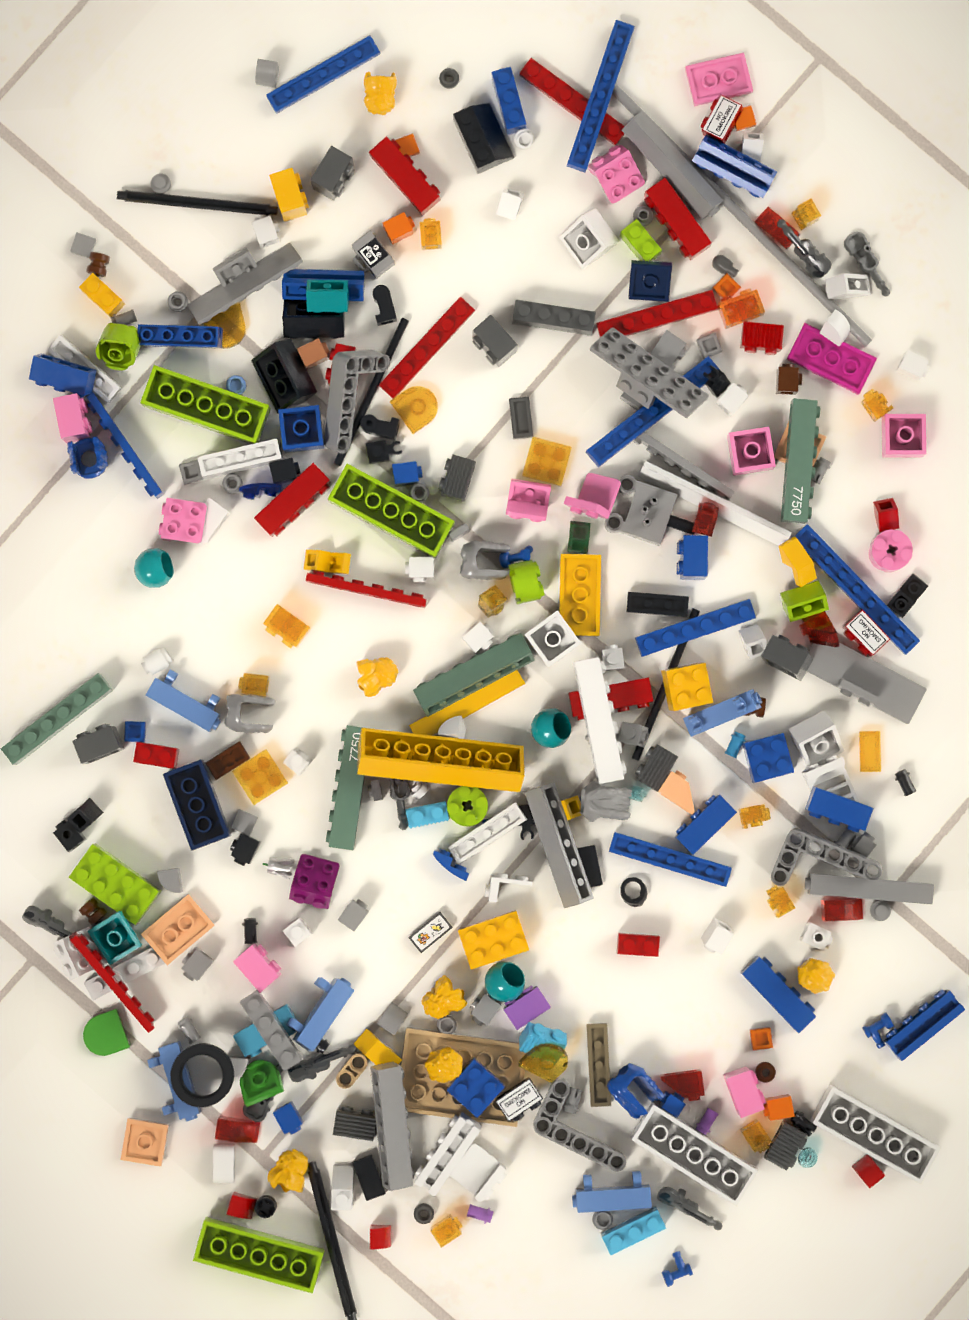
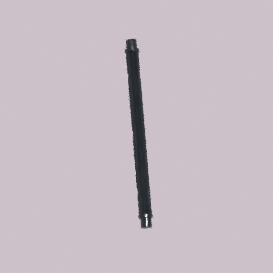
(195, 202)
(332, 1241)

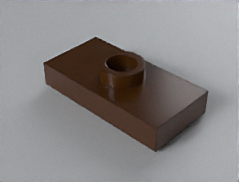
(228, 760)

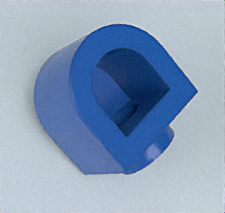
(672, 1103)

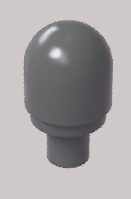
(724, 265)

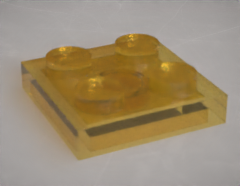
(546, 461)
(260, 777)

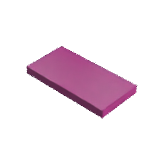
(841, 365)

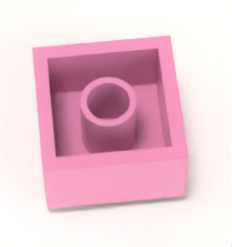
(72, 418)
(903, 435)
(751, 451)
(258, 967)
(743, 1091)

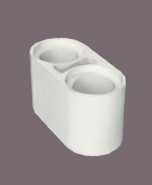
(224, 1163)

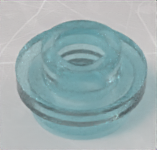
(638, 793)
(807, 1157)

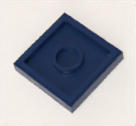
(650, 280)

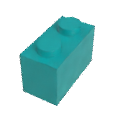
(327, 296)

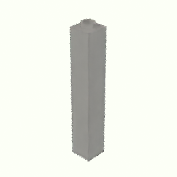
(673, 165)
(865, 889)

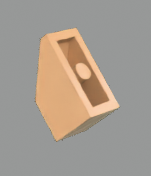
(677, 791)

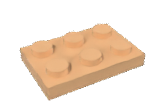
(177, 929)

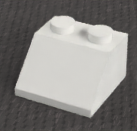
(589, 238)
(552, 639)
(816, 739)

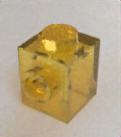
(430, 234)
(254, 684)
(756, 1136)
(446, 1230)

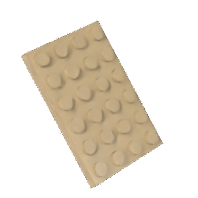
(432, 1097)

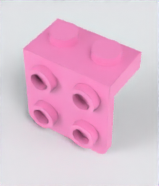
(617, 173)
(595, 496)
(528, 500)
(182, 520)

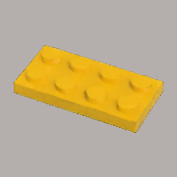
(580, 593)

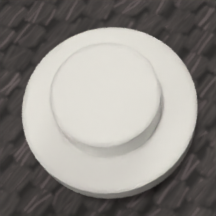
(523, 138)
(419, 789)

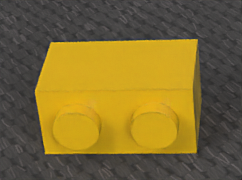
(102, 295)

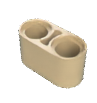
(353, 1071)

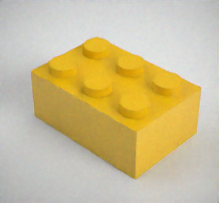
(493, 939)

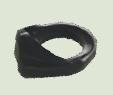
(637, 902)

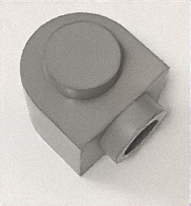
(864, 844)

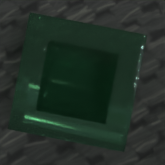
(578, 537)

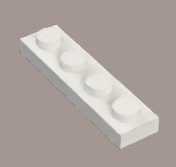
(103, 384)
(487, 833)
(126, 972)

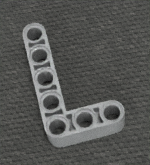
(342, 393)
(822, 854)
(572, 1134)

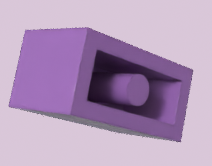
(526, 1007)

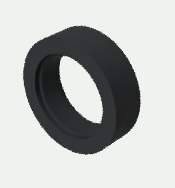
(202, 1100)

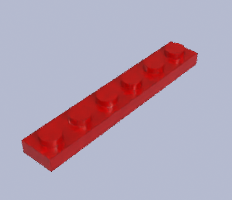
(568, 98)
(661, 314)
(427, 348)
(358, 587)
(107, 974)

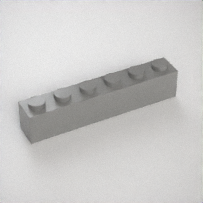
(559, 845)
(392, 1126)

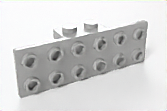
(242, 277)
(646, 376)
(866, 680)

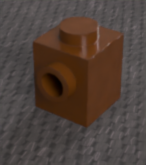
(788, 379)

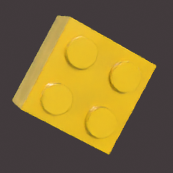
(287, 191)
(687, 686)

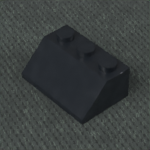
(482, 137)
(304, 324)
(284, 375)

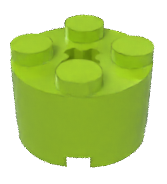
(118, 346)
(525, 582)
(470, 817)

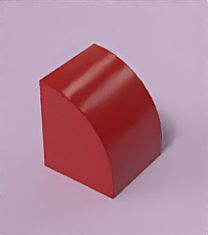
(886, 514)
(868, 1171)
(241, 1206)
(380, 1236)

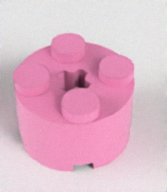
(887, 562)

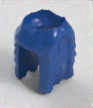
(77, 450)
(618, 1088)

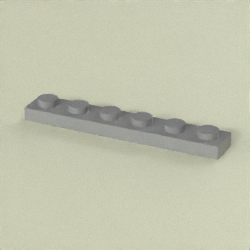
(687, 468)

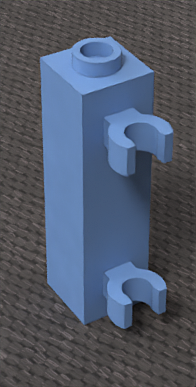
(183, 704)
(723, 712)
(323, 1014)
(167, 1056)
(612, 1198)

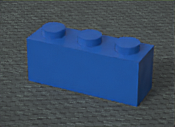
(508, 100)
(62, 375)
(838, 809)
(705, 823)

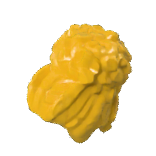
(379, 93)
(376, 675)
(815, 975)
(443, 999)
(444, 1065)
(289, 1171)

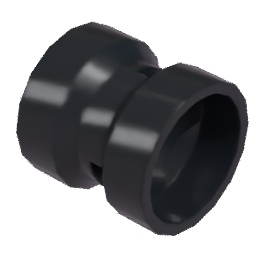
(264, 1209)

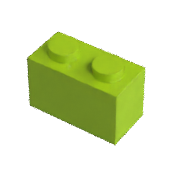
(640, 242)
(804, 601)

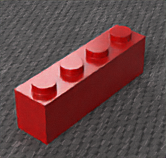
(404, 175)
(677, 219)
(292, 500)
(621, 694)

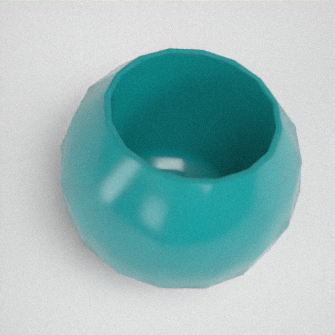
(153, 568)
(551, 727)
(504, 981)

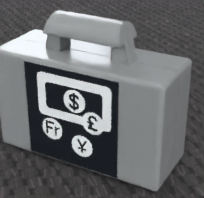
(372, 254)

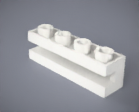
(239, 459)
(448, 1153)

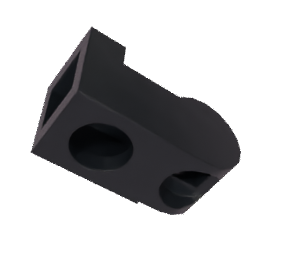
(383, 298)
(380, 428)

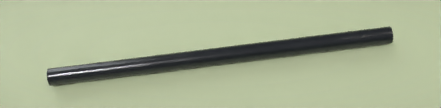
(373, 386)
(661, 694)

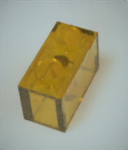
(287, 626)

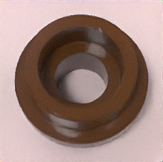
(765, 1065)

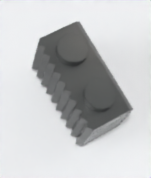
(457, 477)
(656, 767)
(355, 1124)
(785, 1146)

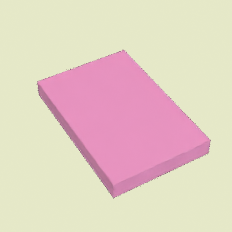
(719, 77)

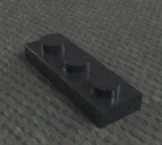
(657, 604)

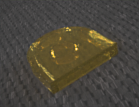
(232, 324)
(416, 407)
(545, 1061)

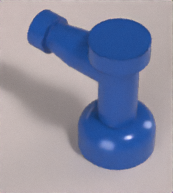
(506, 558)
(872, 1030)
(683, 1270)

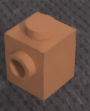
(313, 353)

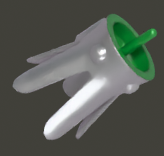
(277, 866)

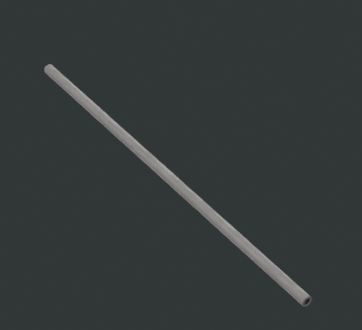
(755, 230)

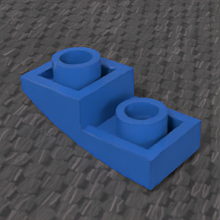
(445, 860)

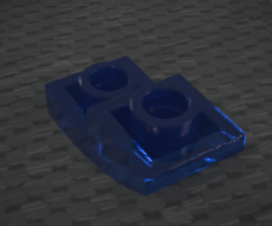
(254, 490)

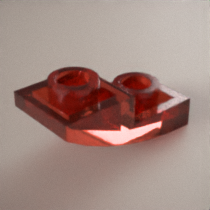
(768, 222)

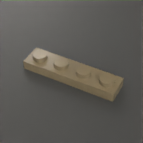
(598, 1064)

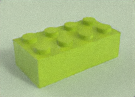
(115, 883)

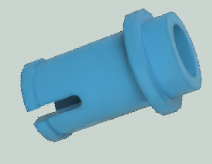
(735, 744)

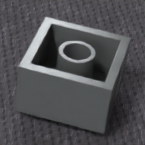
(333, 173)
(494, 341)
(787, 657)
(98, 744)

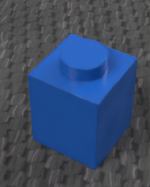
(406, 473)
(288, 1118)

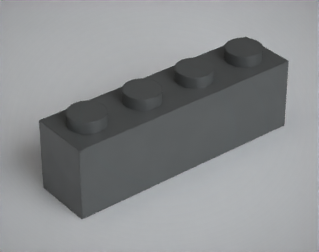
(553, 317)

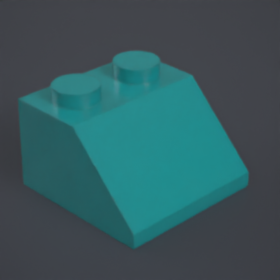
(114, 937)

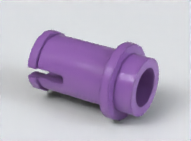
(706, 1121)
(480, 1213)

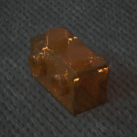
(741, 309)

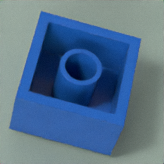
(301, 429)
(693, 557)
(768, 758)
(475, 1087)

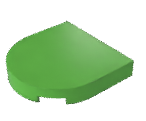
(105, 1034)
(260, 1082)

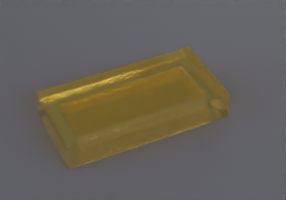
(869, 751)

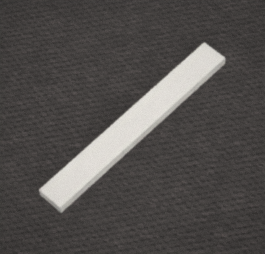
(727, 510)

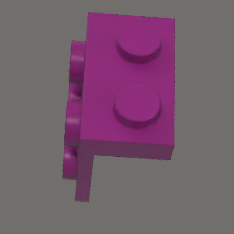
(314, 881)

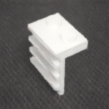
(833, 767)

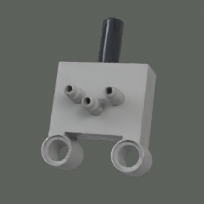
(648, 513)

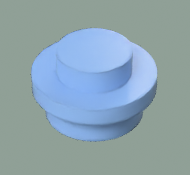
(236, 384)

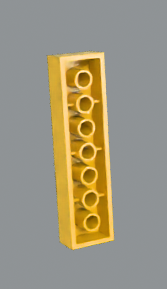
(440, 760)

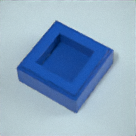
(134, 731)

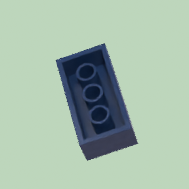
(197, 804)

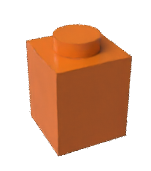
(399, 227)
(778, 1107)

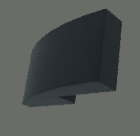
(907, 595)

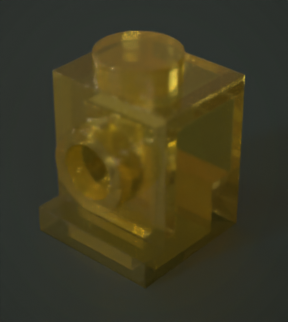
(806, 214)
(875, 404)
(493, 604)
(754, 815)
(779, 900)

